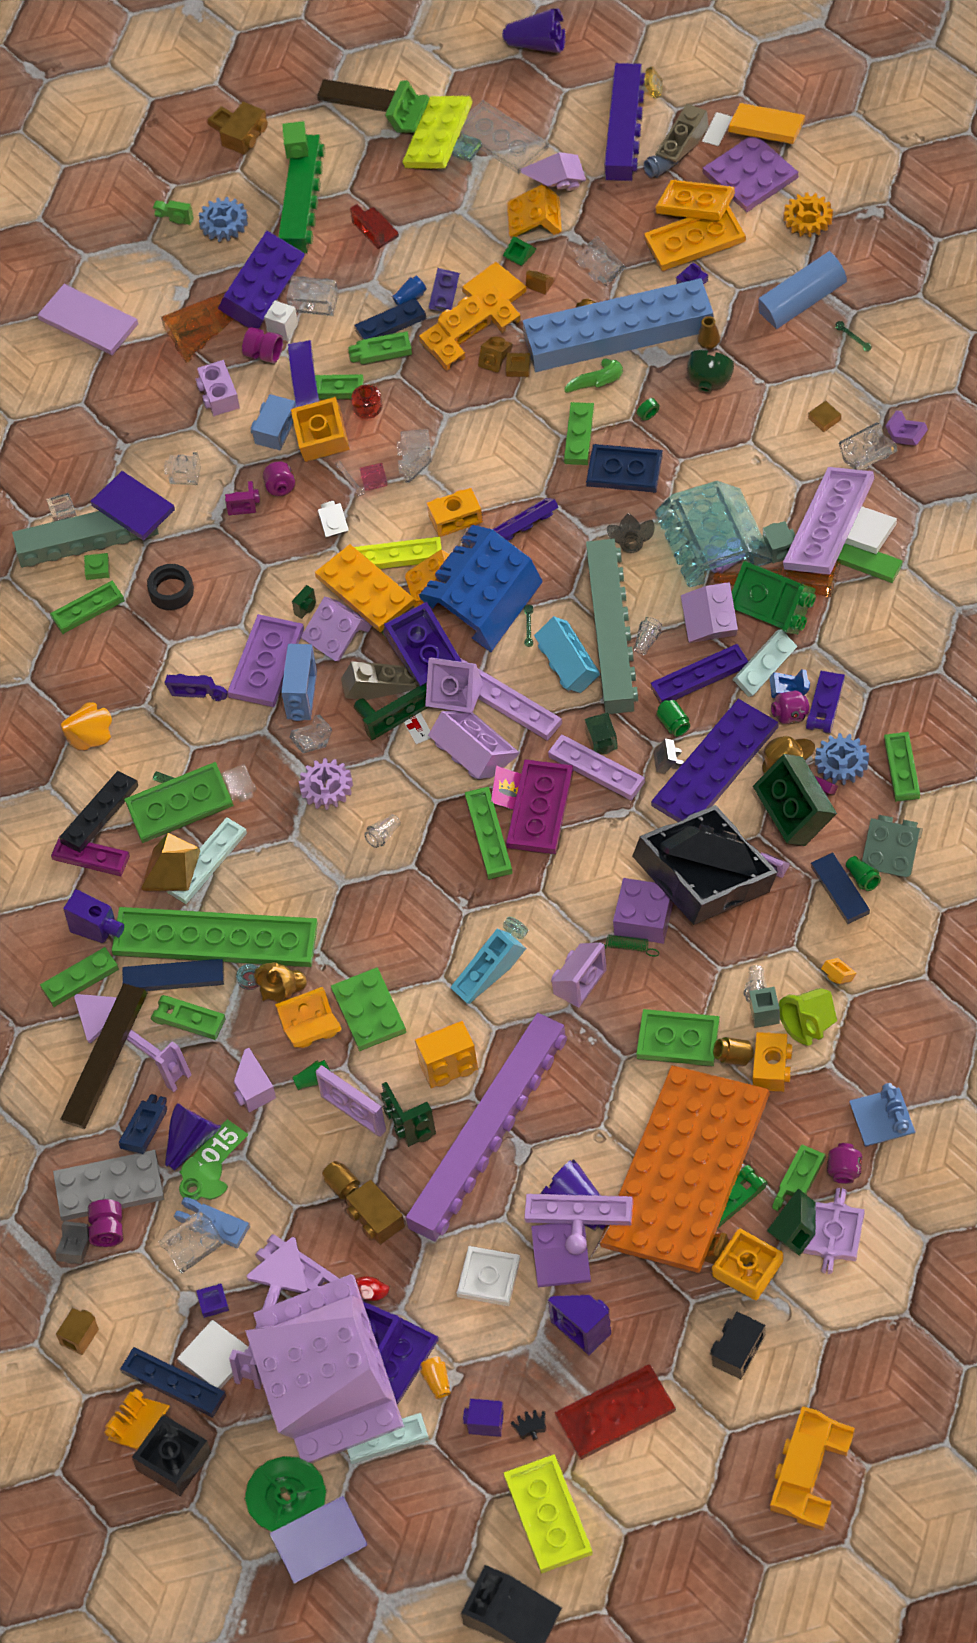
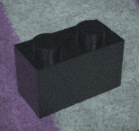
(738, 1345)

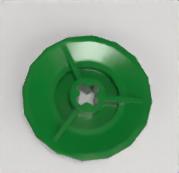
(281, 1476)

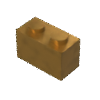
(243, 128)
(374, 1212)

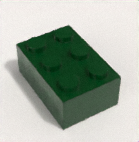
(794, 799)

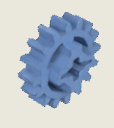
(223, 219)
(841, 759)

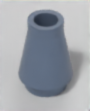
(656, 165)

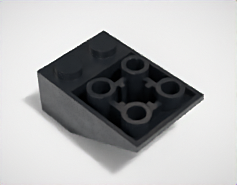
(509, 1609)

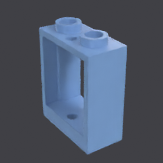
(299, 682)

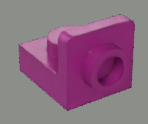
(242, 502)

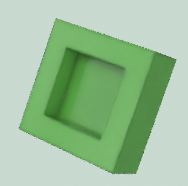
(97, 566)

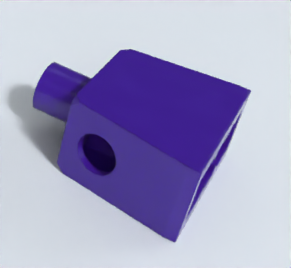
(91, 917)

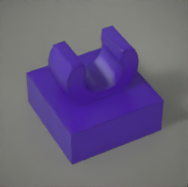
(691, 273)

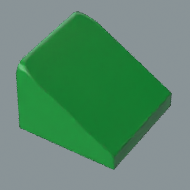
(519, 251)

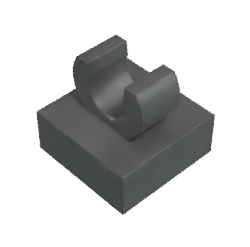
(666, 756)

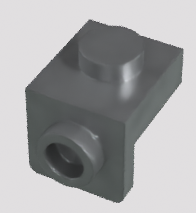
(73, 1242)

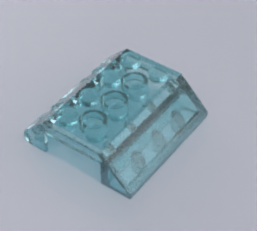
(711, 529)

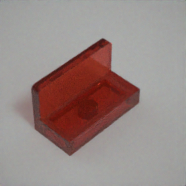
(373, 226)

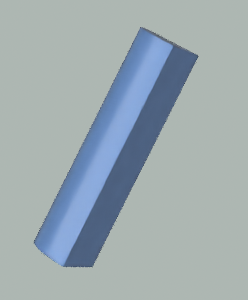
(802, 290)

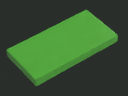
(179, 802)

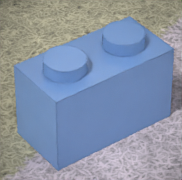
(273, 422)

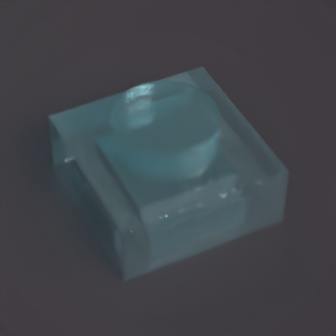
(466, 147)

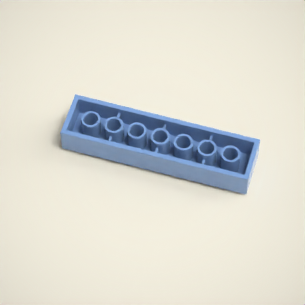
(616, 325)

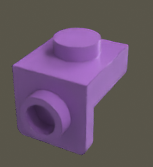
(905, 431)

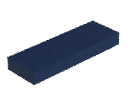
(840, 888)

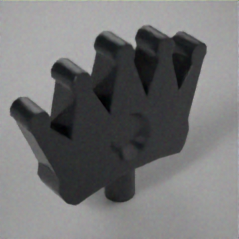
(530, 1426)

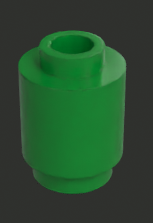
(673, 718)

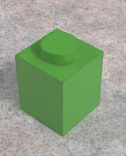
(295, 140)

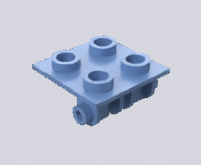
(882, 1116)

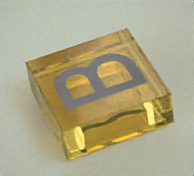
(653, 82)

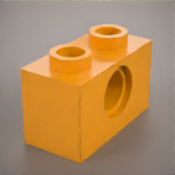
(454, 512)
(772, 1047)

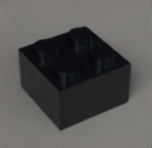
(171, 1455)

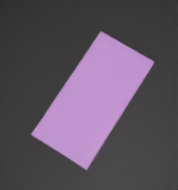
(88, 319)

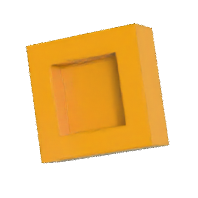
(838, 971)

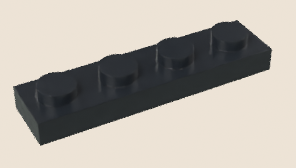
(98, 811)

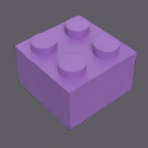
(642, 911)

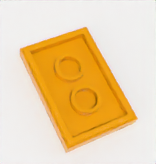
(766, 123)
(695, 200)

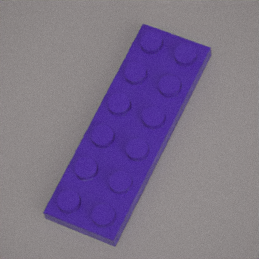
(715, 762)

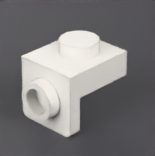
(332, 519)

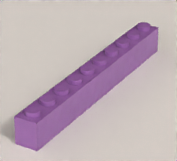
(486, 1127)

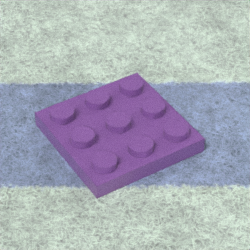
(752, 171)

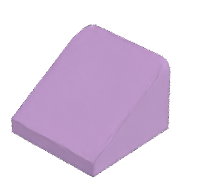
(778, 864)

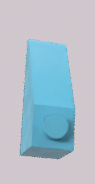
(488, 965)

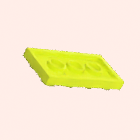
(437, 132)
(548, 1513)

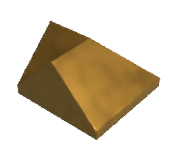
(171, 865)

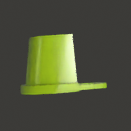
(807, 1015)

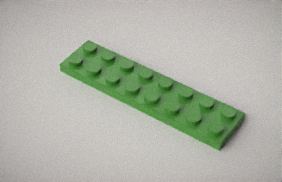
(216, 936)

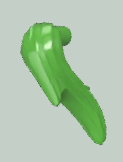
(610, 373)

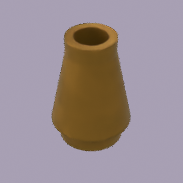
(708, 334)

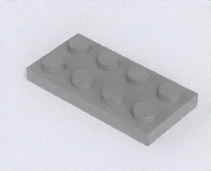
(125, 1179)

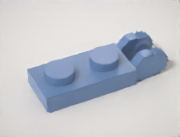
(229, 1227)

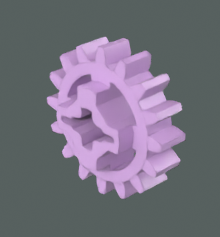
(337, 786)

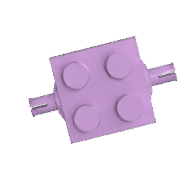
(836, 1231)

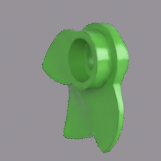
(203, 1177)

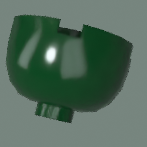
(709, 371)

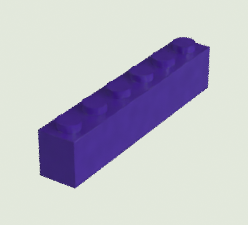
(623, 122)

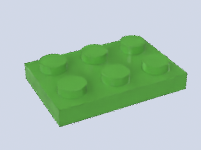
(368, 1009)
(678, 1037)

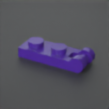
(825, 701)

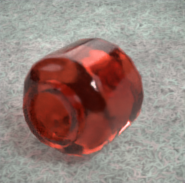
(366, 401)

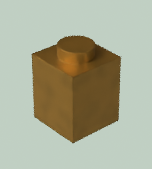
(77, 1330)

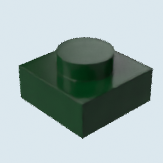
(304, 602)

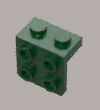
(412, 1125)

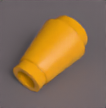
(436, 1376)

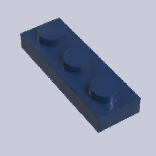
(391, 320)

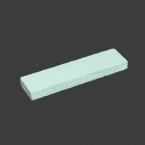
(211, 855)

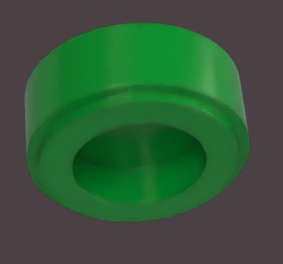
(648, 409)

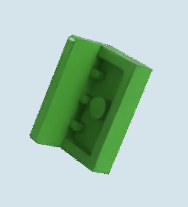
(406, 108)

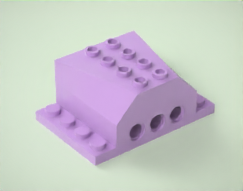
(324, 1370)

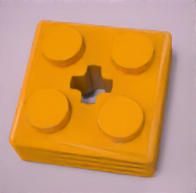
(742, 1250)

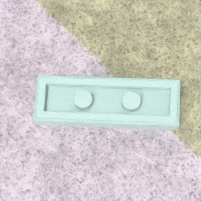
(411, 1434)

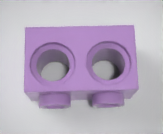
(217, 387)

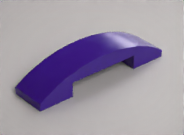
(303, 373)

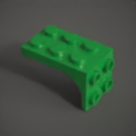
(772, 598)

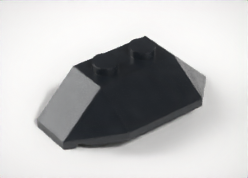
(710, 849)

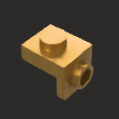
(493, 352)

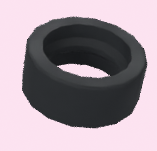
(174, 601)

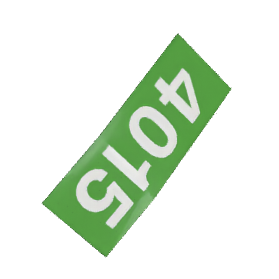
(220, 1144)

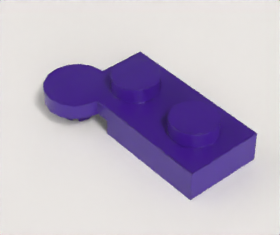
(194, 686)

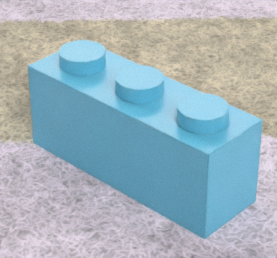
(566, 655)

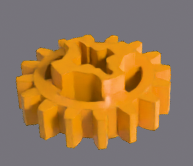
(808, 214)

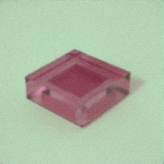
(373, 476)

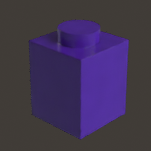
(484, 1417)

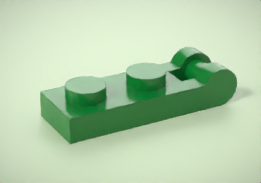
(739, 1195)

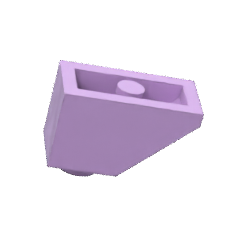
(252, 1084)

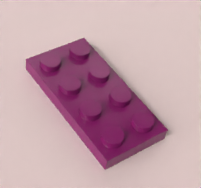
(540, 806)

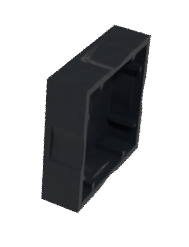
(699, 888)

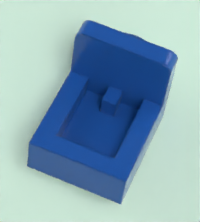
(786, 683)

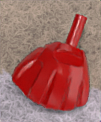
(372, 1288)

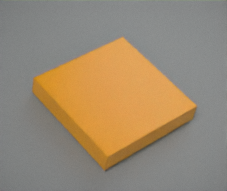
(500, 278)

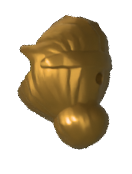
(279, 986)

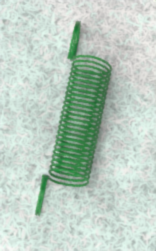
(615, 945)

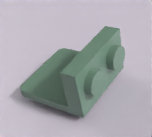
(892, 845)

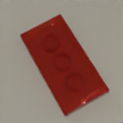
(615, 1412)

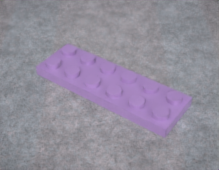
(828, 520)

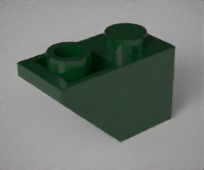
(795, 1223)

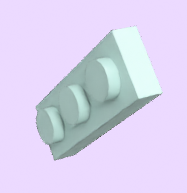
(764, 662)

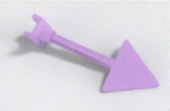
(94, 1013)
(280, 1272)

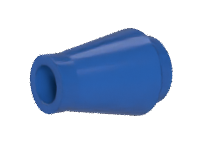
(410, 289)

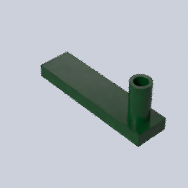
(393, 714)

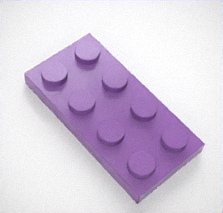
(263, 660)

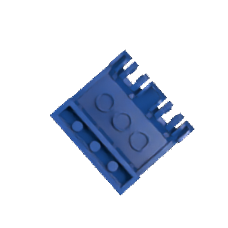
(484, 584)

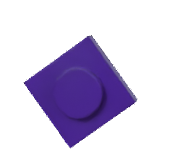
(212, 1300)

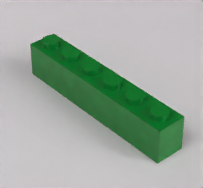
(301, 196)

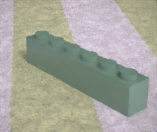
(69, 538)

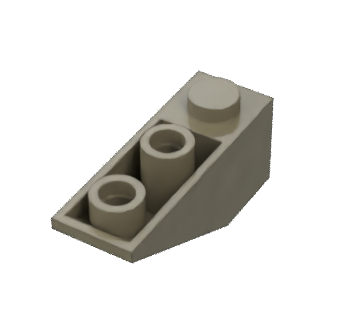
(684, 133)
(376, 680)

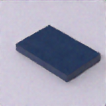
(624, 468)

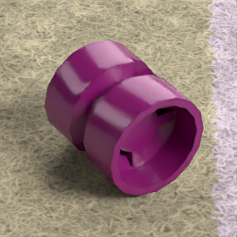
(262, 345)
(106, 1223)

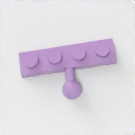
(578, 1211)

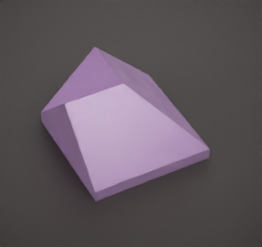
(452, 685)

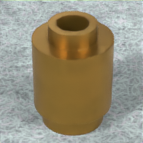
(733, 1051)
(340, 1179)

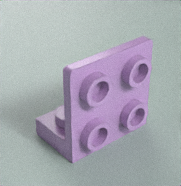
(333, 628)

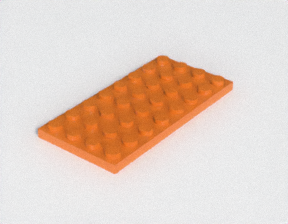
(686, 1167)

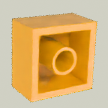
(320, 429)
(446, 1054)

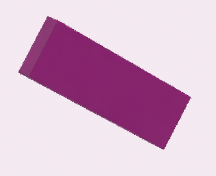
(93, 857)

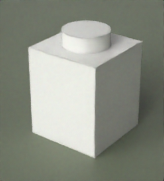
(281, 319)

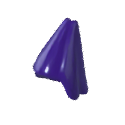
(186, 1135)

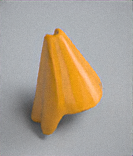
(87, 727)

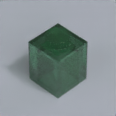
(601, 733)

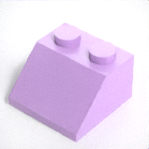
(558, 171)
(709, 613)
(580, 973)

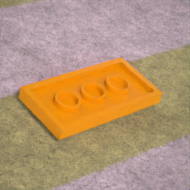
(693, 239)
(364, 587)

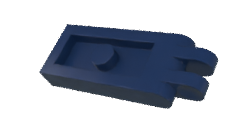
(144, 1124)

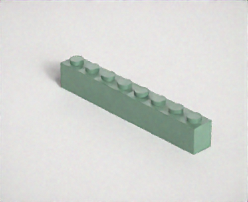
(610, 626)

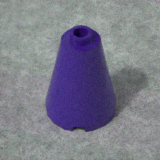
(537, 32)
(572, 1181)

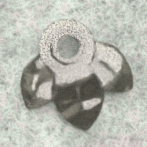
(631, 531)

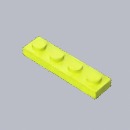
(401, 553)

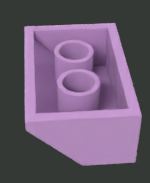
(472, 743)

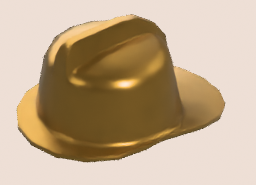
(786, 745)

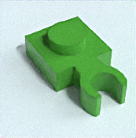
(176, 211)

